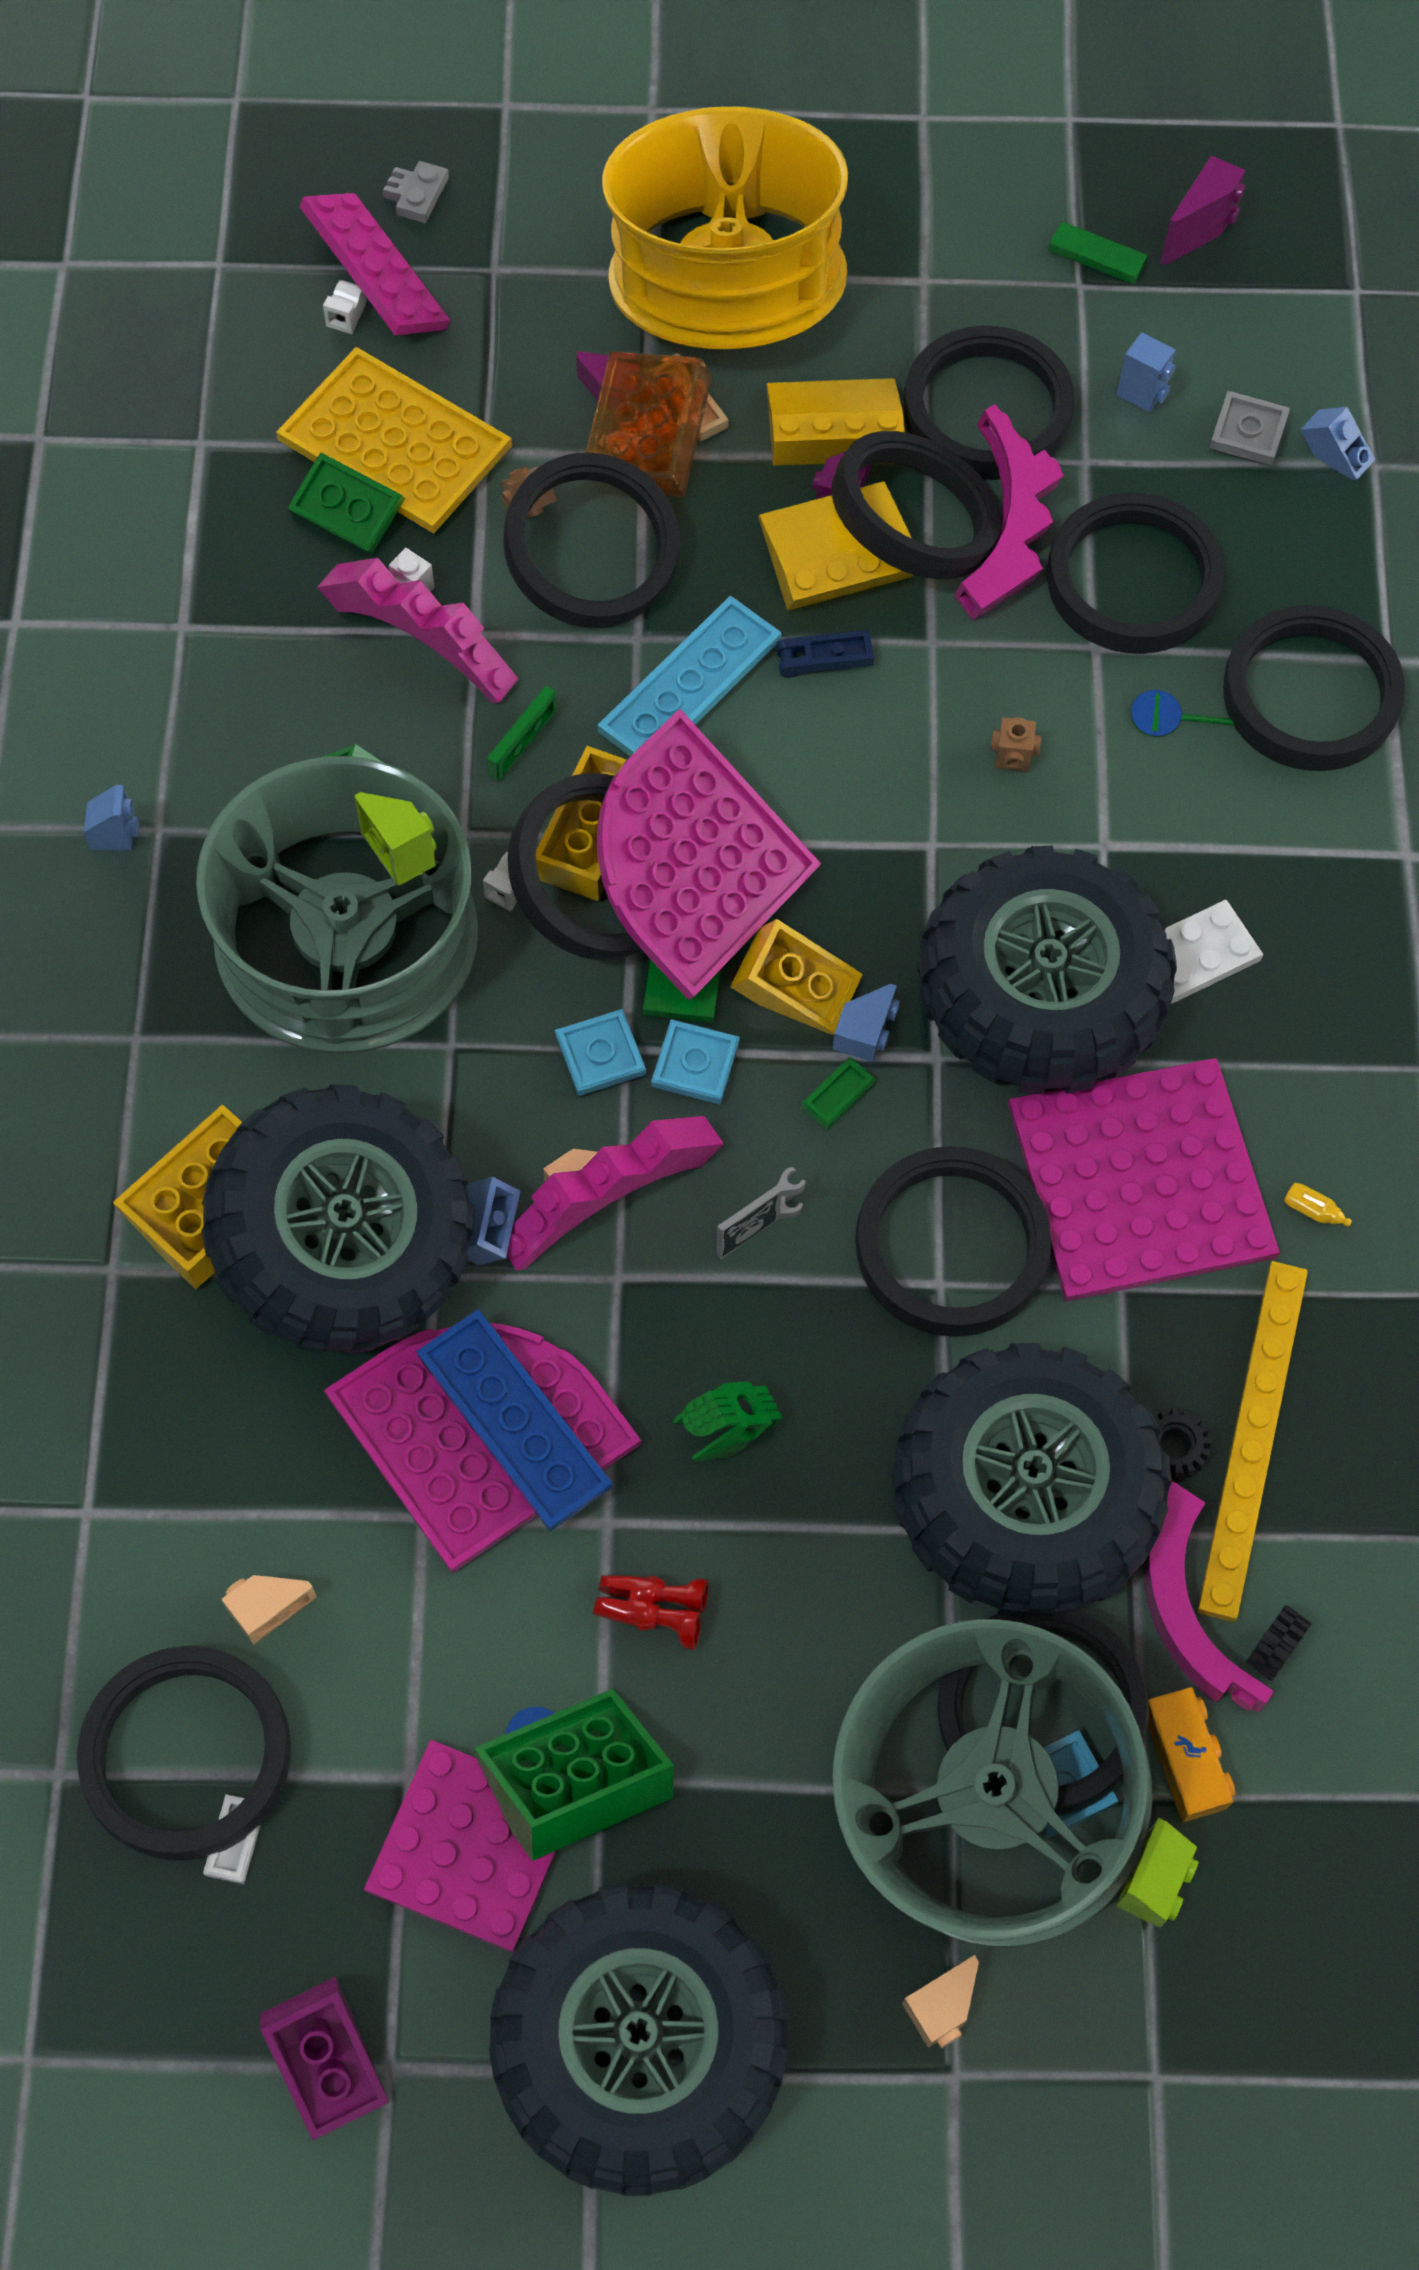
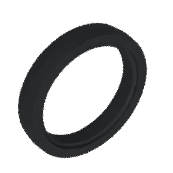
(993, 342)
(612, 472)
(1139, 509)
(894, 546)
(1333, 625)
(527, 884)
(972, 1165)
(1119, 1659)
(121, 1691)

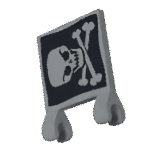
(759, 1215)

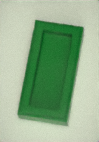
(838, 1093)

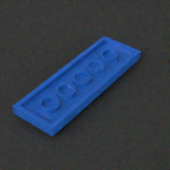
(514, 1420)

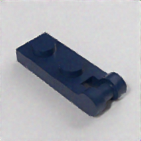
(825, 652)

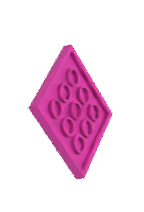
(457, 1855)

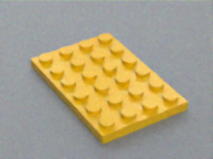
(396, 436)

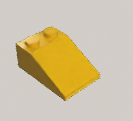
(796, 977)

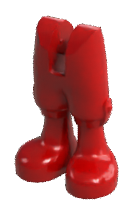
(640, 1607)

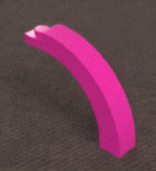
(1176, 1619)

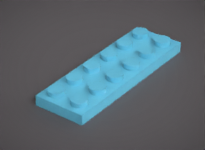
(692, 675)

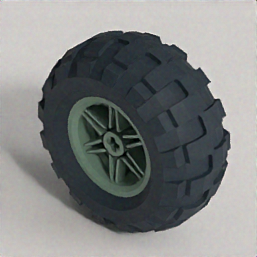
(1061, 929)
(314, 1293)
(973, 1535)
(688, 2114)

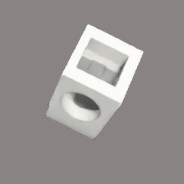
(346, 301)
(499, 882)

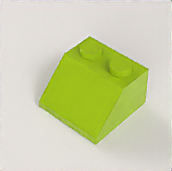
(397, 835)
(1158, 1875)

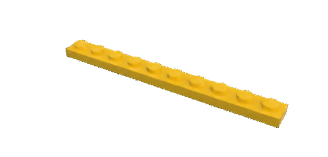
(1252, 1443)

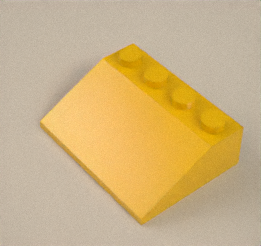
(826, 417)
(820, 557)
(169, 1197)

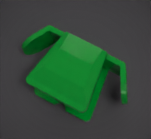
(721, 1409)

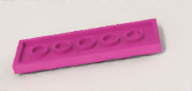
(374, 263)

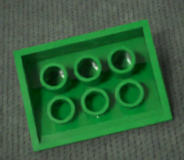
(575, 1773)

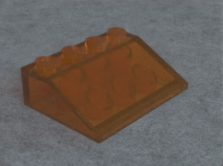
(652, 415)

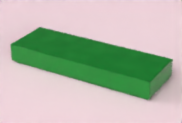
(1097, 252)
(522, 734)

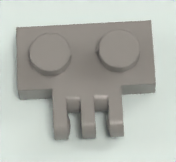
(416, 190)

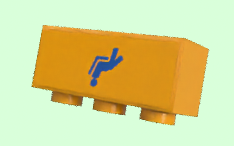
(1189, 1755)

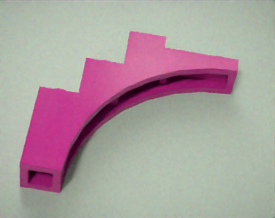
(1023, 521)
(448, 629)
(612, 1173)

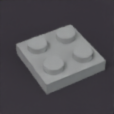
(1249, 428)

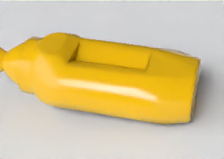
(1315, 1205)

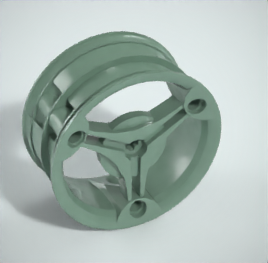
(243, 865)
(967, 1769)

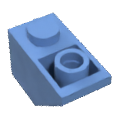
(1338, 441)
(111, 821)
(864, 1022)

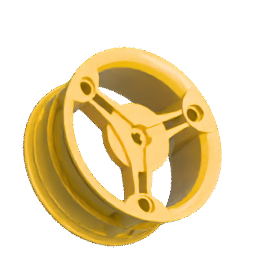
(728, 276)

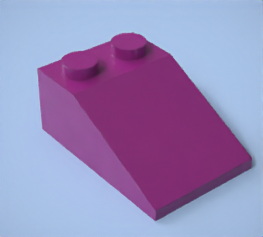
(1205, 209)
(323, 2058)

